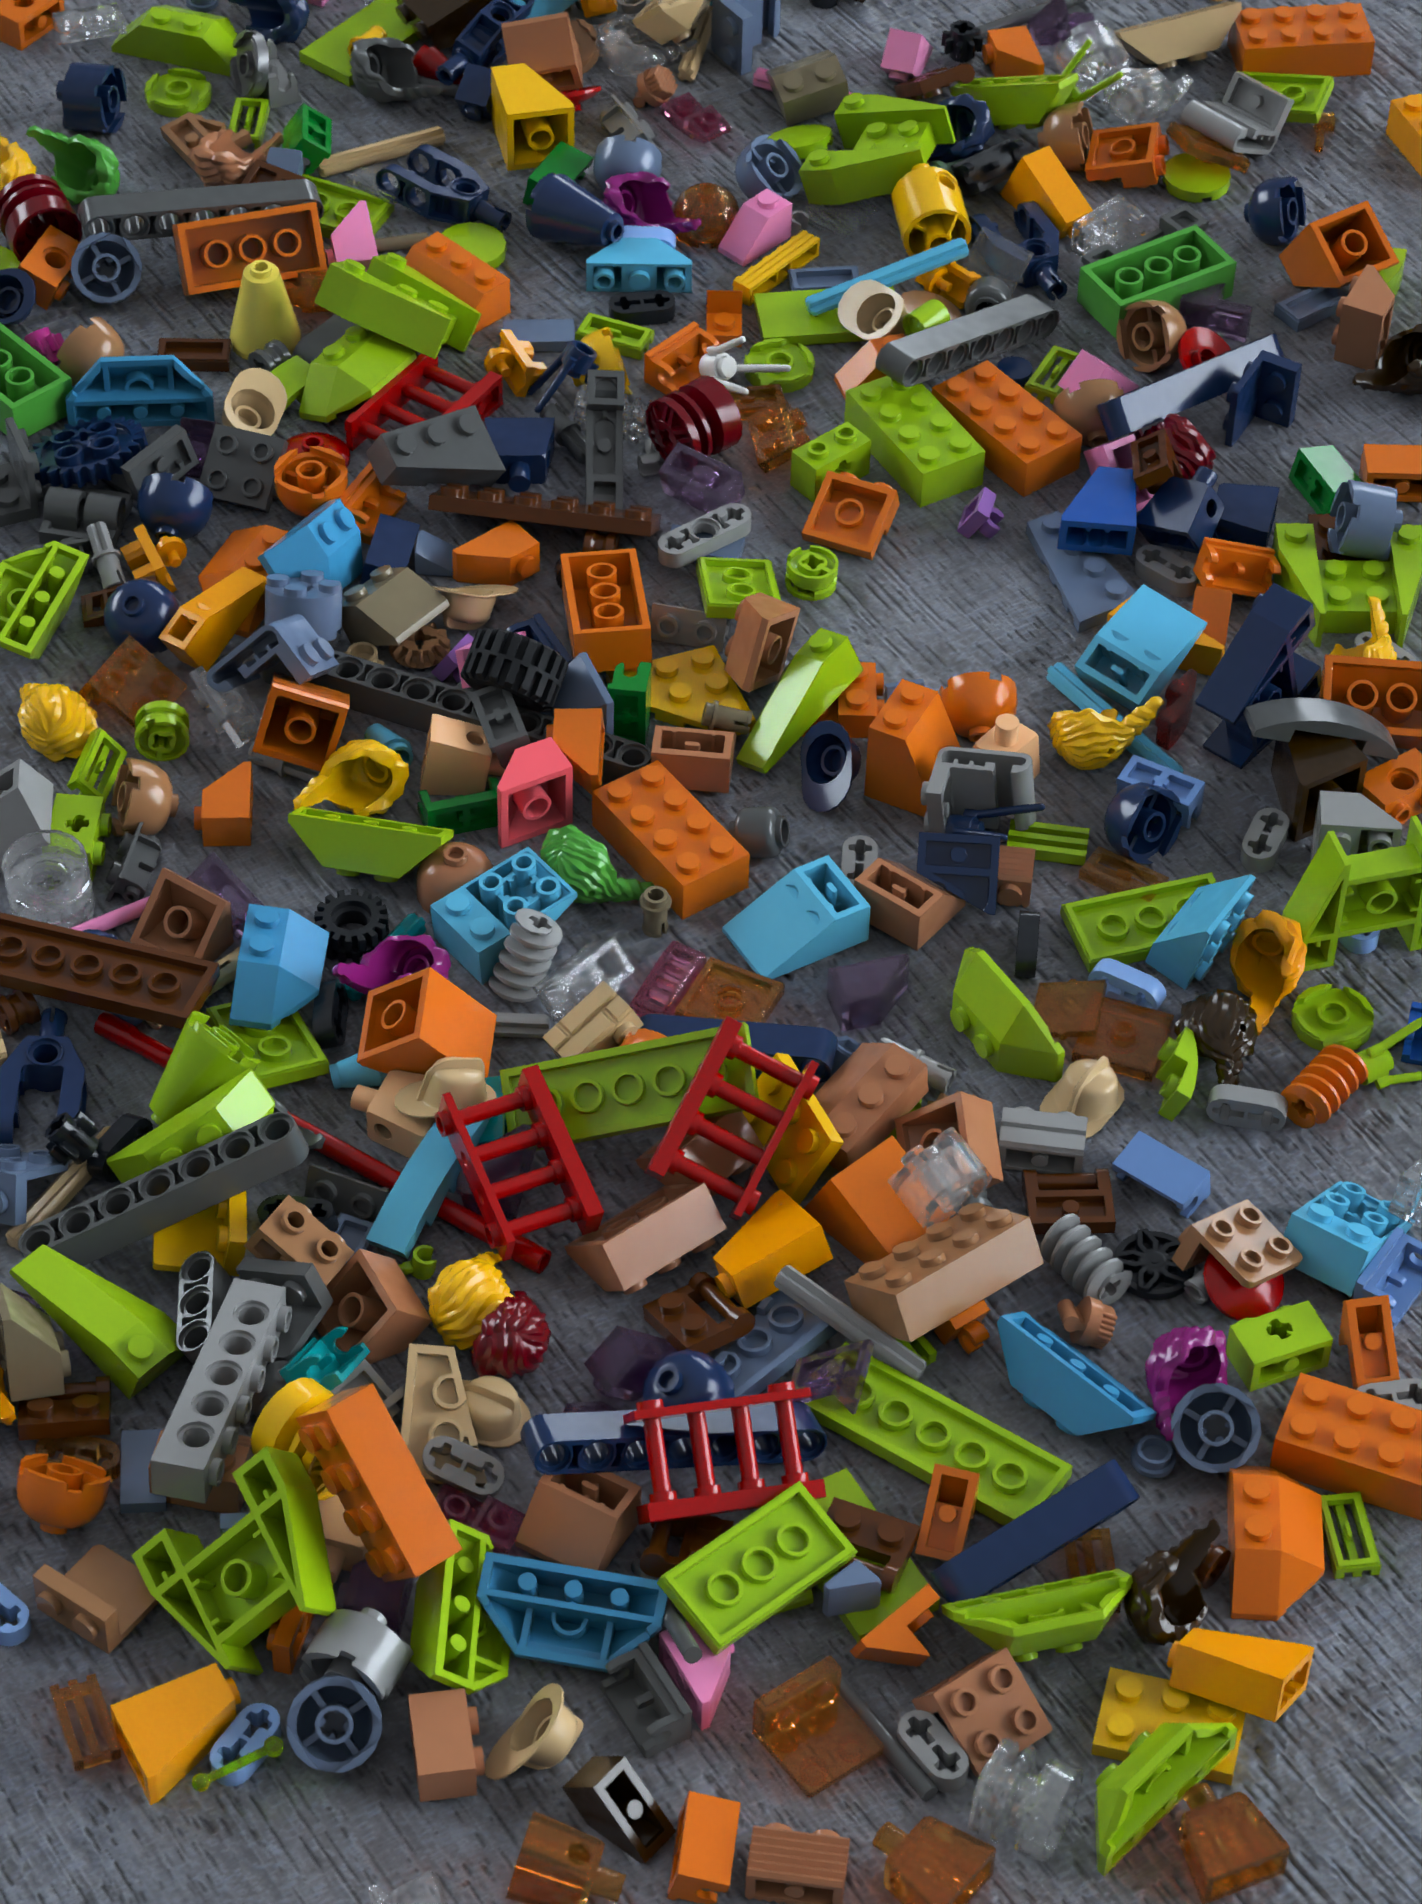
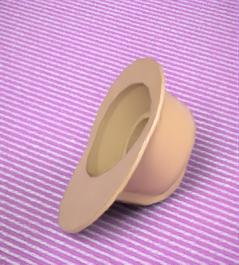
(872, 310)
(255, 402)
(471, 605)
(453, 1074)
(1087, 1090)
(495, 1411)
(538, 1737)

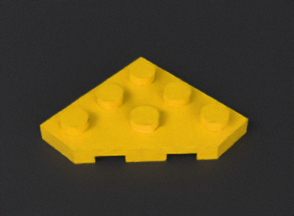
(688, 681)

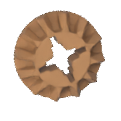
(434, 648)

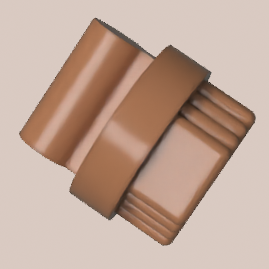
(654, 87)
(1089, 1322)

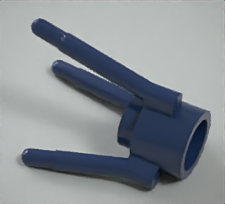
(575, 361)
(969, 825)

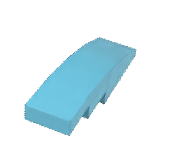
(419, 1192)

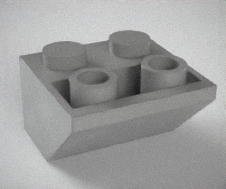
(24, 803)
(1356, 822)

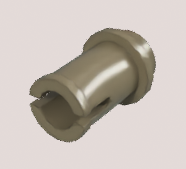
(726, 718)
(655, 906)

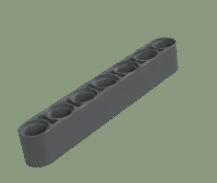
(185, 205)
(967, 340)
(171, 1191)

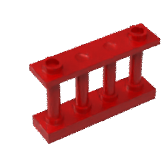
(409, 385)
(691, 1121)
(546, 1132)
(708, 1496)

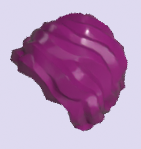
(644, 201)
(393, 960)
(1180, 1364)

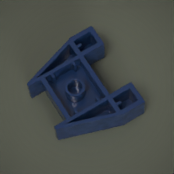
(1259, 669)

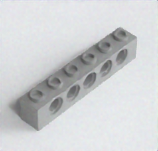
(220, 1391)

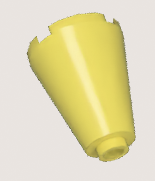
(262, 311)

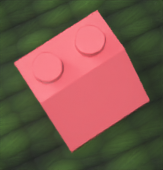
(534, 793)

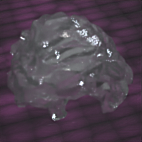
(631, 51)
(1144, 94)

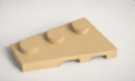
(436, 1406)

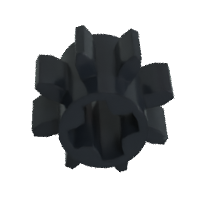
(962, 41)
(71, 1138)

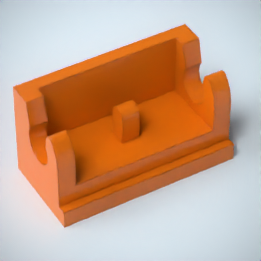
(677, 358)
(368, 499)
(1236, 566)
(703, 1848)

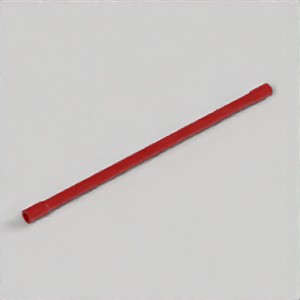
(525, 1251)

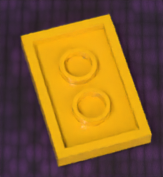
(807, 1142)
(1143, 1703)

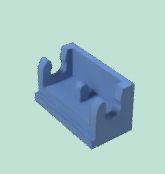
(1186, 788)
(1164, 1172)
(1394, 1273)

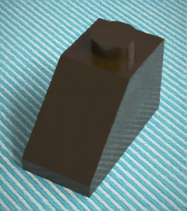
(619, 1806)

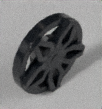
(1153, 1265)

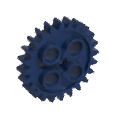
(88, 451)

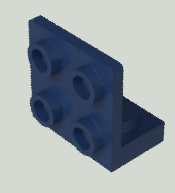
(1264, 391)

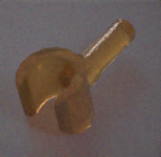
(1325, 125)

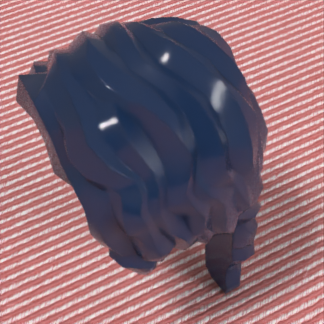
(277, 18)
(970, 125)

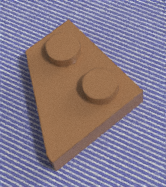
(188, 130)

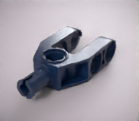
(482, 40)
(446, 200)
(1040, 238)
(42, 1064)

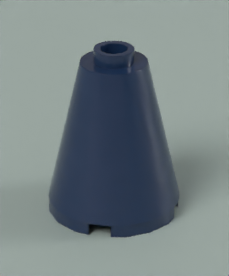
(571, 214)

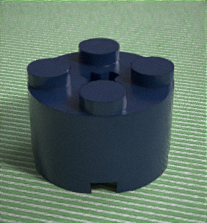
(92, 97)

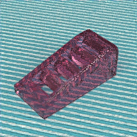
(676, 961)

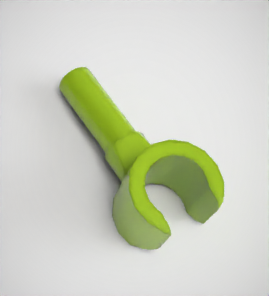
(421, 1264)

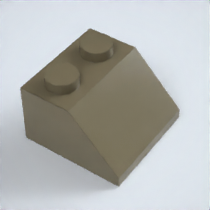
(808, 87)
(389, 607)
(30, 1350)

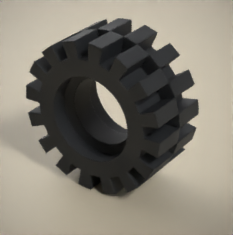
(347, 910)

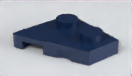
(962, 866)

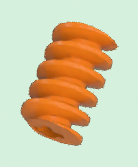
(1324, 1085)

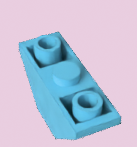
(639, 267)

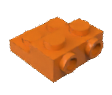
(1128, 153)
(851, 514)
(858, 703)

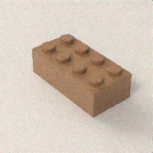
(944, 1270)

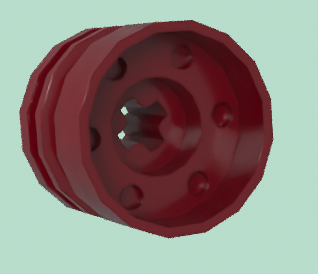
(30, 207)
(697, 416)

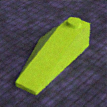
(800, 697)
(108, 1323)

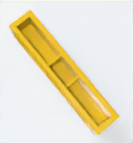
(774, 267)

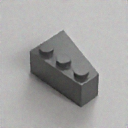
(438, 452)

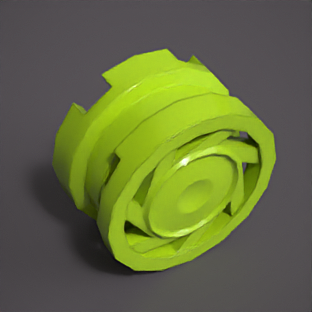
(811, 572)
(162, 730)

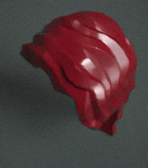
(1187, 443)
(511, 1338)

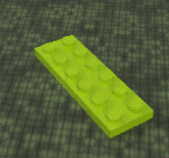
(630, 1085)
(922, 1427)

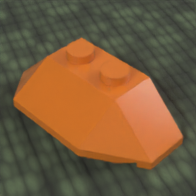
(242, 551)
(1272, 1541)

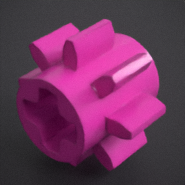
(45, 343)

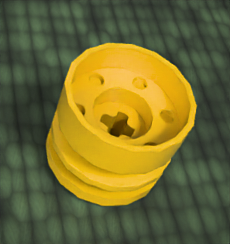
(279, 1428)

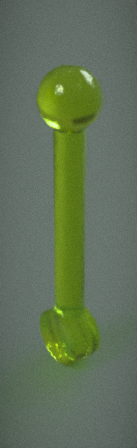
(272, 1747)

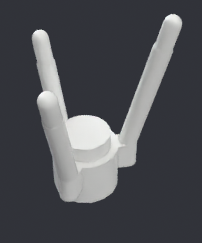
(724, 366)

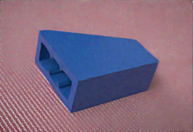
(1102, 514)

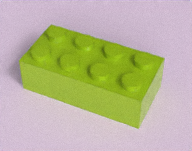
(916, 439)

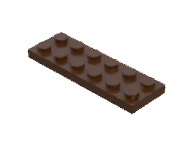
(531, 508)
(102, 972)

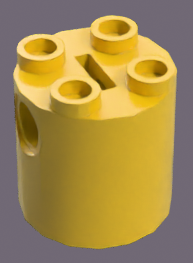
(929, 209)

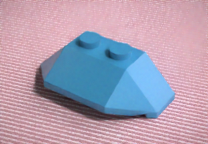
(141, 388)
(322, 542)
(276, 966)
(1064, 1380)
(568, 1610)

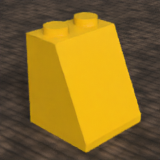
(528, 116)

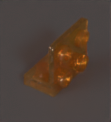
(132, 680)
(814, 1729)

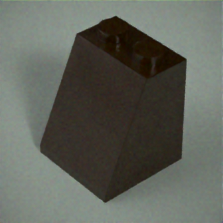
(440, 20)
(1314, 765)

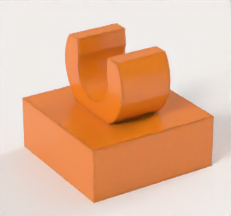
(966, 1327)

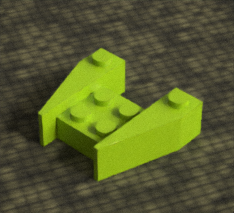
(886, 142)
(398, 304)
(1343, 586)
(1358, 895)
(252, 1570)

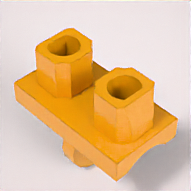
(949, 282)
(514, 363)
(167, 553)

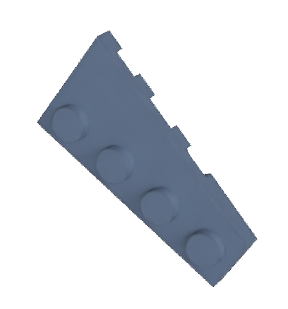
(1084, 579)
(779, 1338)

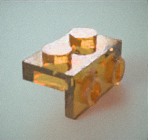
(777, 433)

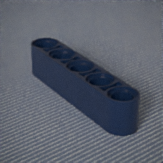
(800, 1042)
(1036, 1534)

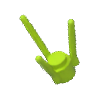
(1075, 94)
(1380, 1061)

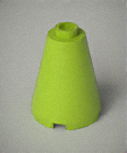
(198, 1065)

